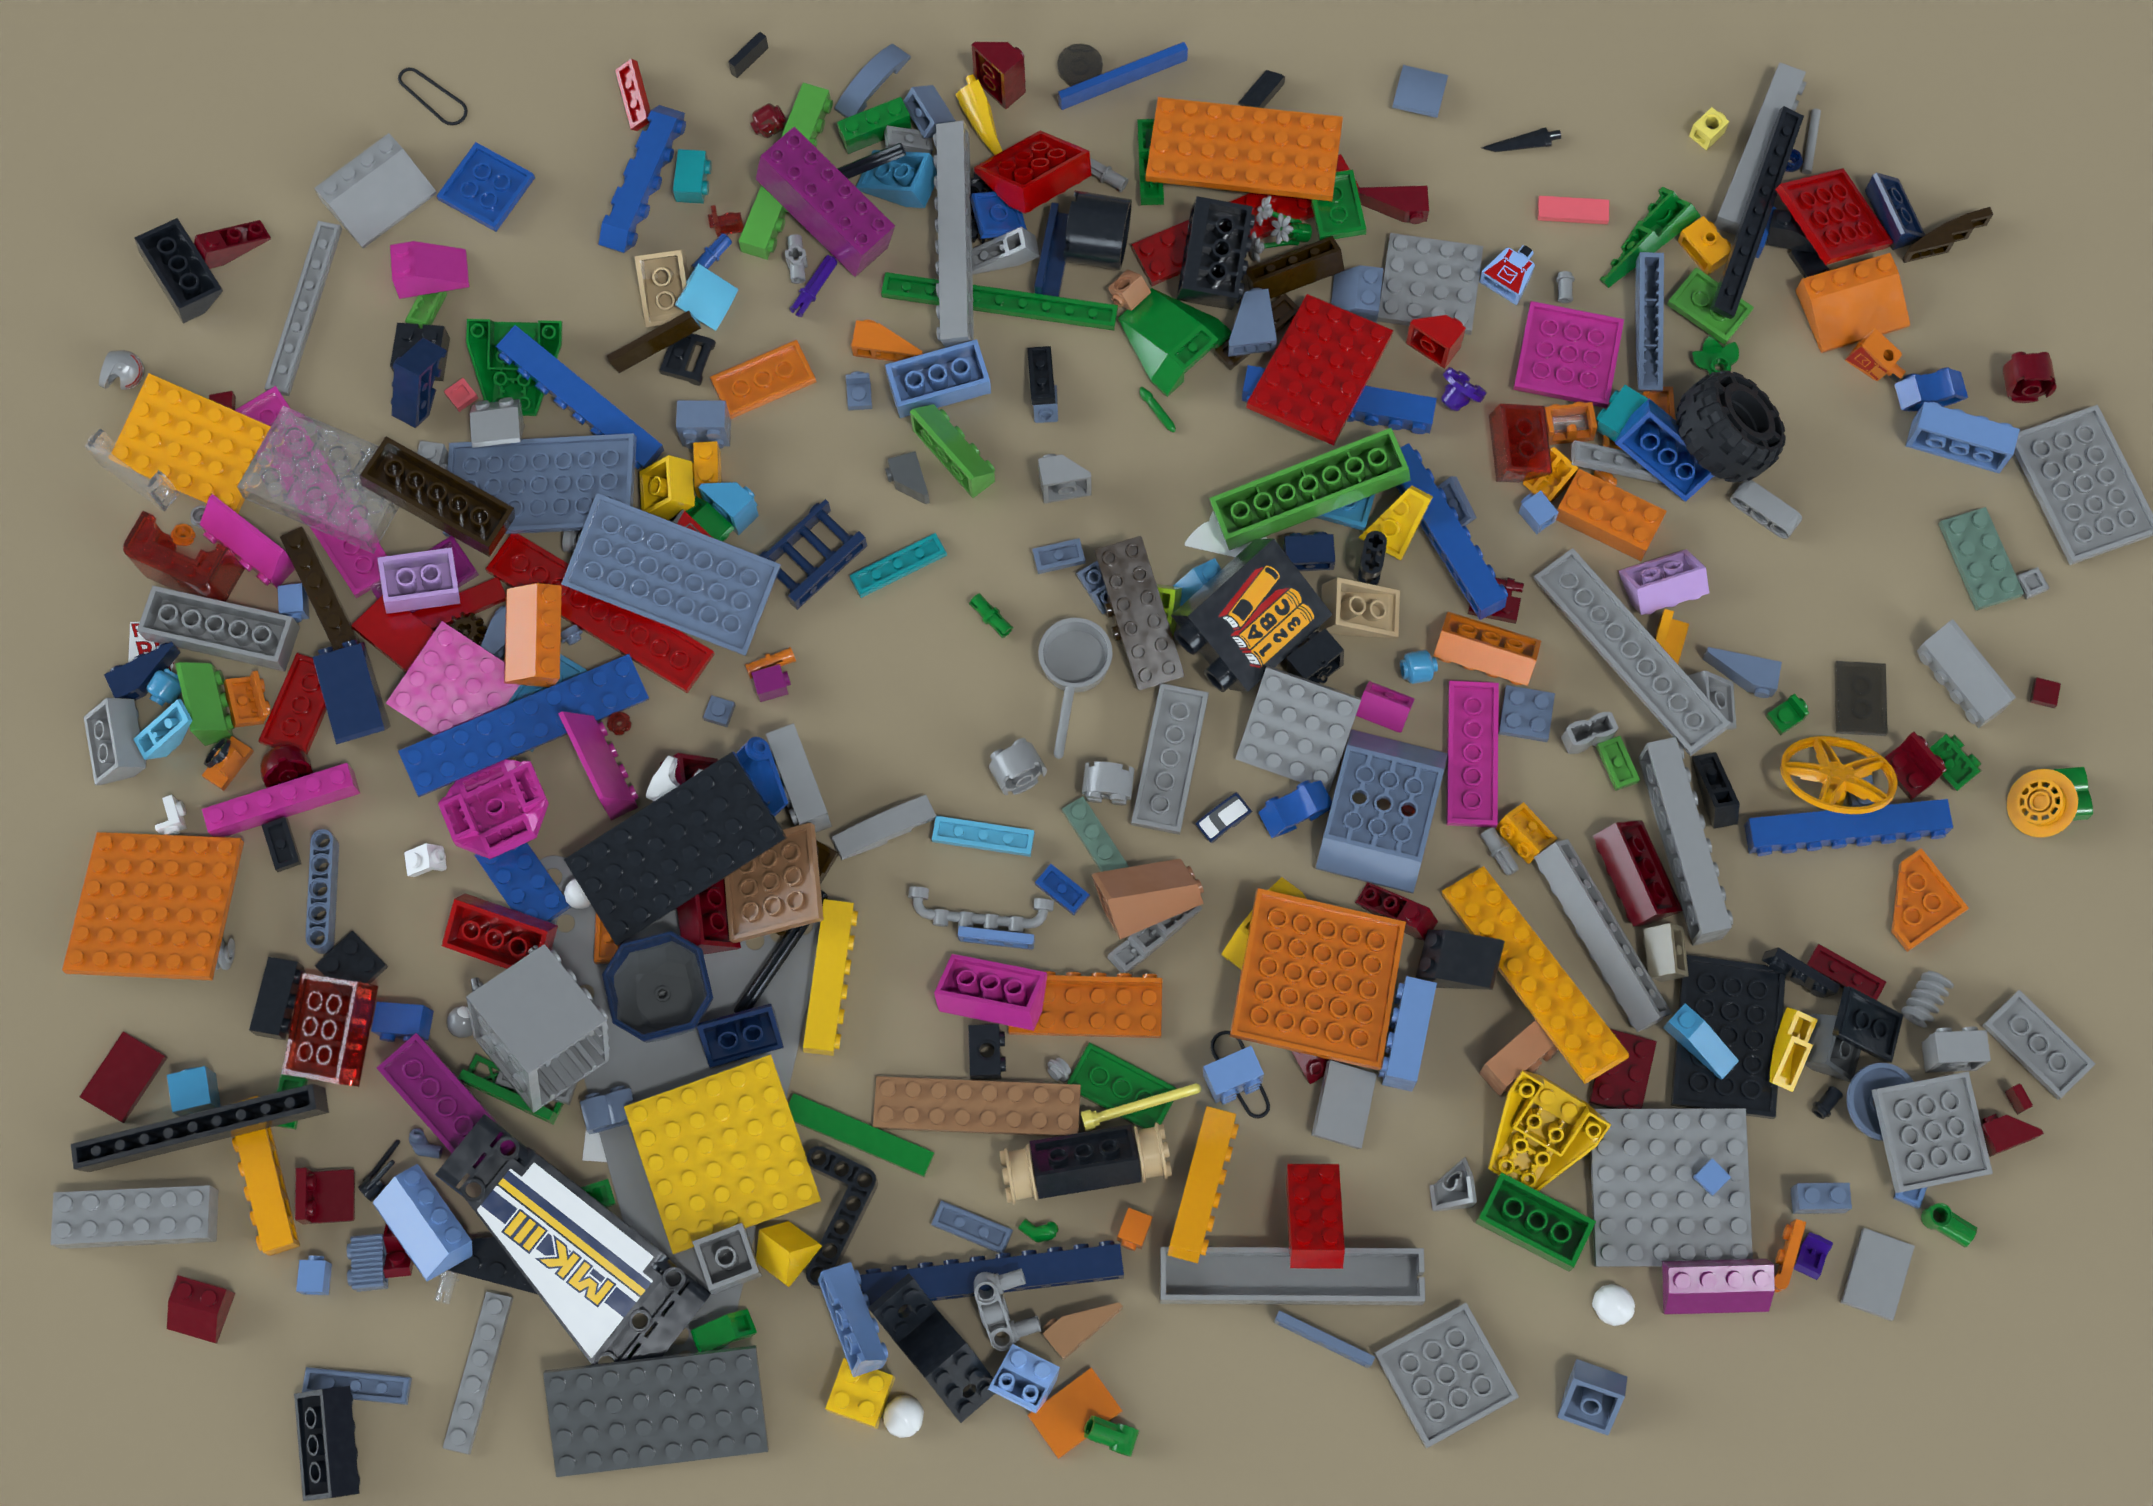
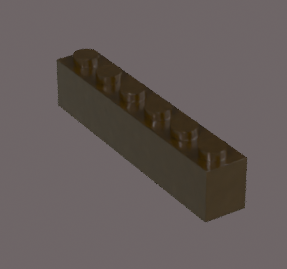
(318, 587)

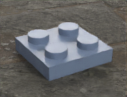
(1526, 713)

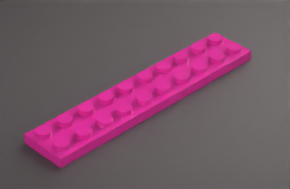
(354, 564)

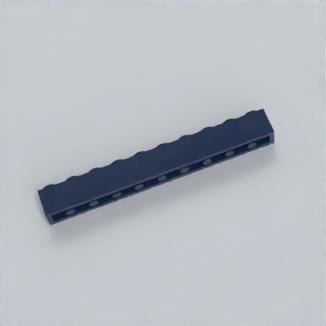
(1040, 1270)

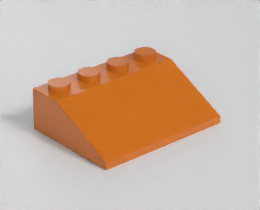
(1854, 301)

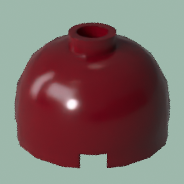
(284, 764)

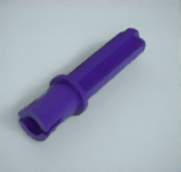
(809, 292)

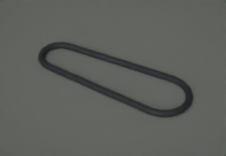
(439, 87)
(1238, 1095)

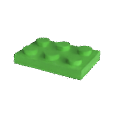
(1694, 303)

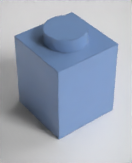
(1538, 511)
(293, 601)
(314, 1276)

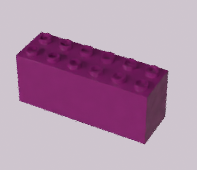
(824, 201)
(436, 1094)

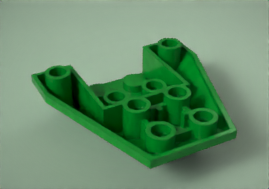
(1170, 337)
(496, 377)

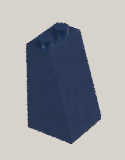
(350, 692)

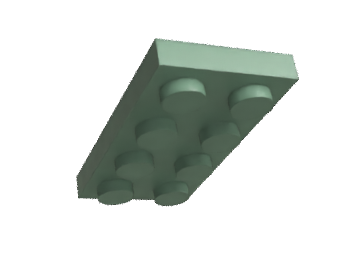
(1981, 558)

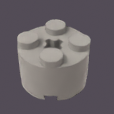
(1017, 767)
(1107, 781)

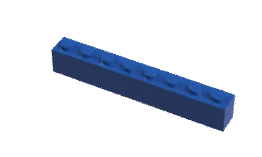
(574, 393)
(1375, 406)
(1454, 543)
(1837, 830)

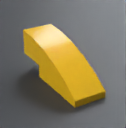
(1791, 1048)

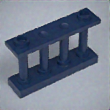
(834, 560)

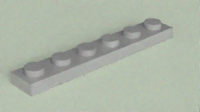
(478, 1373)

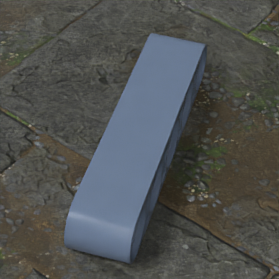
(328, 901)

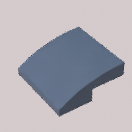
(1420, 91)

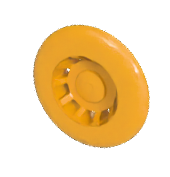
(2042, 802)

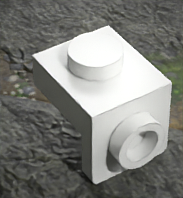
(175, 812)
(424, 859)

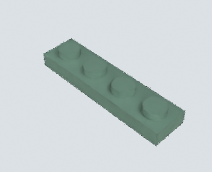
(1093, 835)

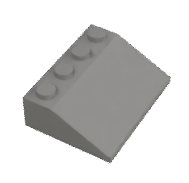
(375, 190)

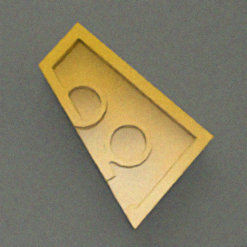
(1401, 521)

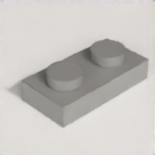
(910, 138)

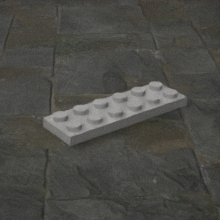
(1170, 759)

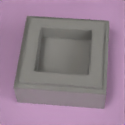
(2032, 583)

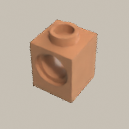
(1129, 290)

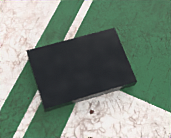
(1867, 1024)

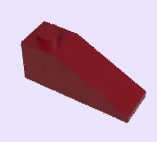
(1397, 202)

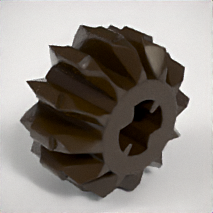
(471, 625)

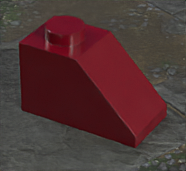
(2007, 1133)

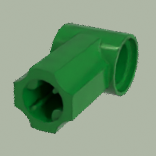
(1950, 1224)
(1117, 1436)

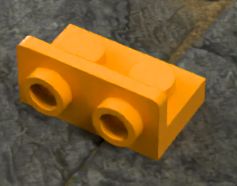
(1525, 832)

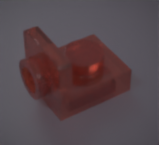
(728, 223)

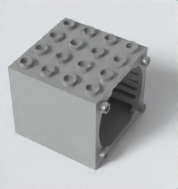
(539, 1027)

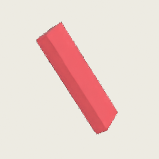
(1573, 210)

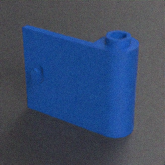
(761, 768)

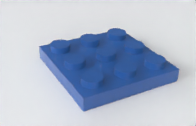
(485, 186)

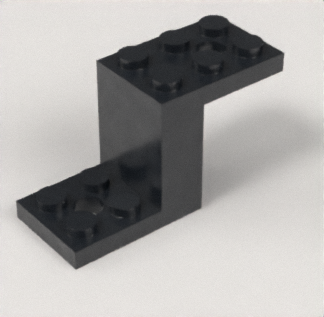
(934, 1347)

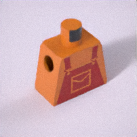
(1876, 357)

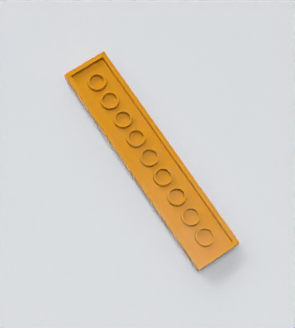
(1537, 976)

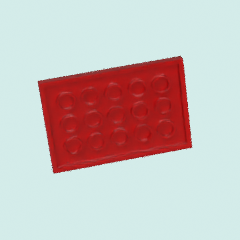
(1320, 369)

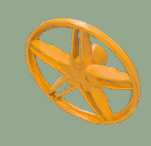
(1839, 778)

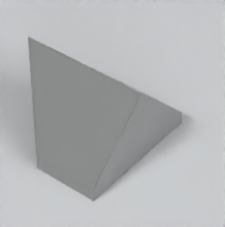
(1454, 1189)

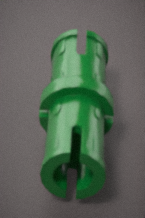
(991, 615)

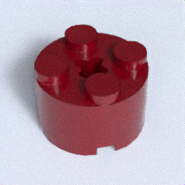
(2029, 377)

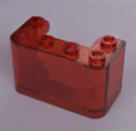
(155, 556)

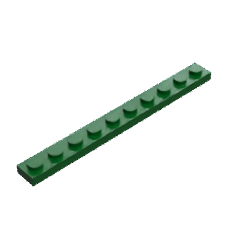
(1007, 302)

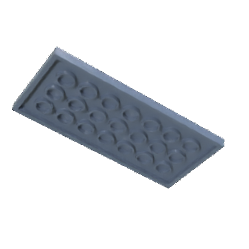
(550, 478)
(671, 574)

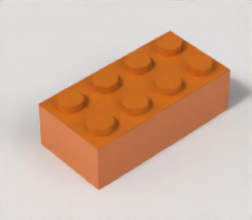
(1610, 514)

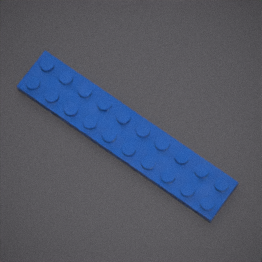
(521, 725)

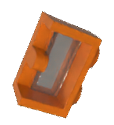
(1570, 423)

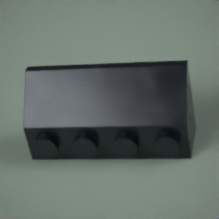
(179, 269)
(327, 1443)

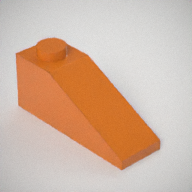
(880, 343)

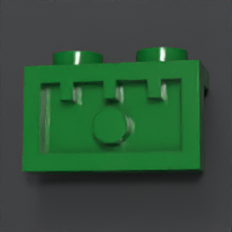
(1959, 765)

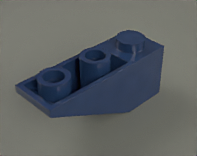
(131, 679)

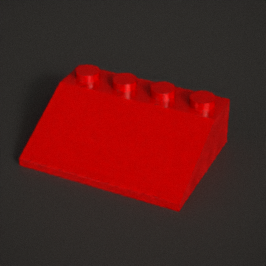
(1035, 170)

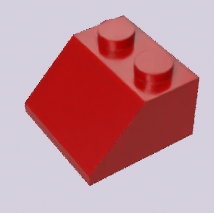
(1436, 338)

